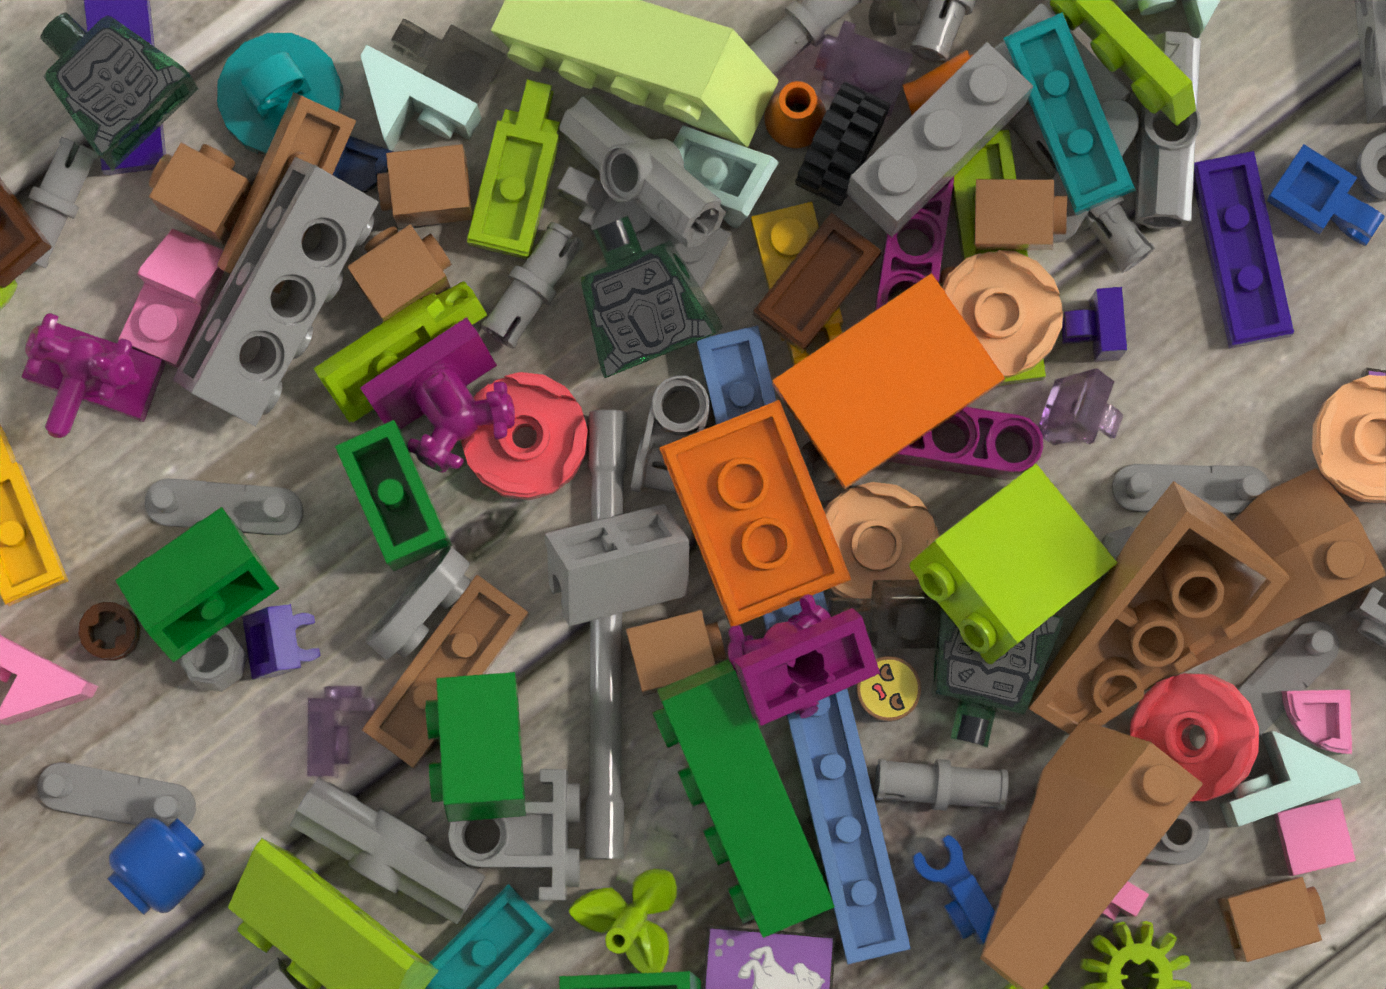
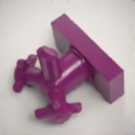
(89, 371)
(435, 385)
(801, 661)

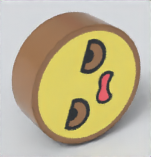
(891, 692)

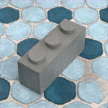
(939, 139)

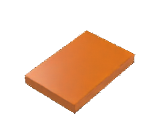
(888, 381)
(754, 513)

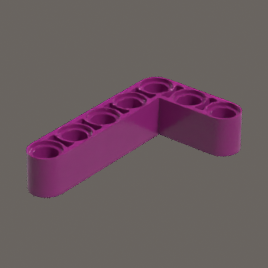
(980, 426)

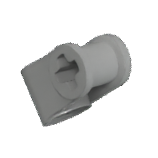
(662, 431)

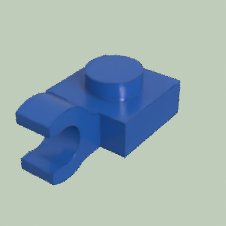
(1317, 192)
(970, 908)

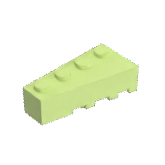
(645, 57)

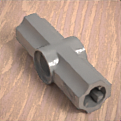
(1164, 166)
(642, 170)
(387, 850)

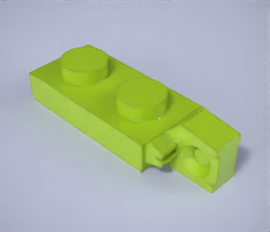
(516, 176)
(393, 342)

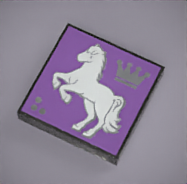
(780, 961)

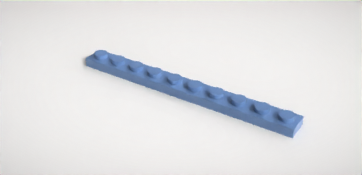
(827, 741)

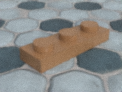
(305, 133)
(460, 646)

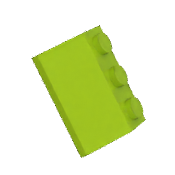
(320, 928)

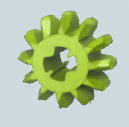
(1135, 953)

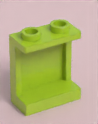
(1011, 564)

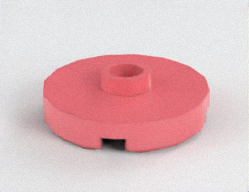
(553, 457)
(1220, 710)

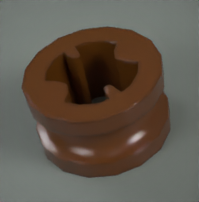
(124, 643)

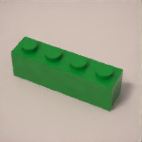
(744, 798)

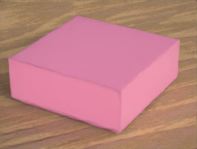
(1314, 837)

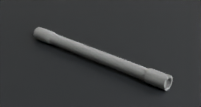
(605, 804)

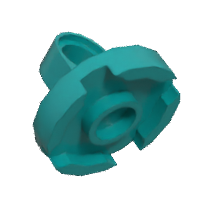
(262, 80)

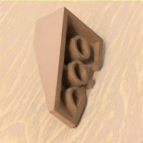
(1313, 540)
(1169, 597)
(1088, 831)

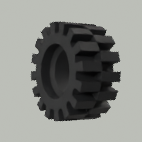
(842, 143)

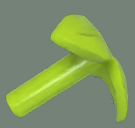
(627, 924)

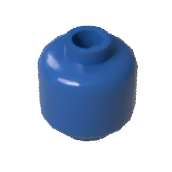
(157, 865)

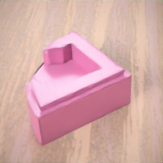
(1321, 717)

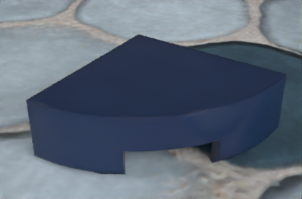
(361, 163)

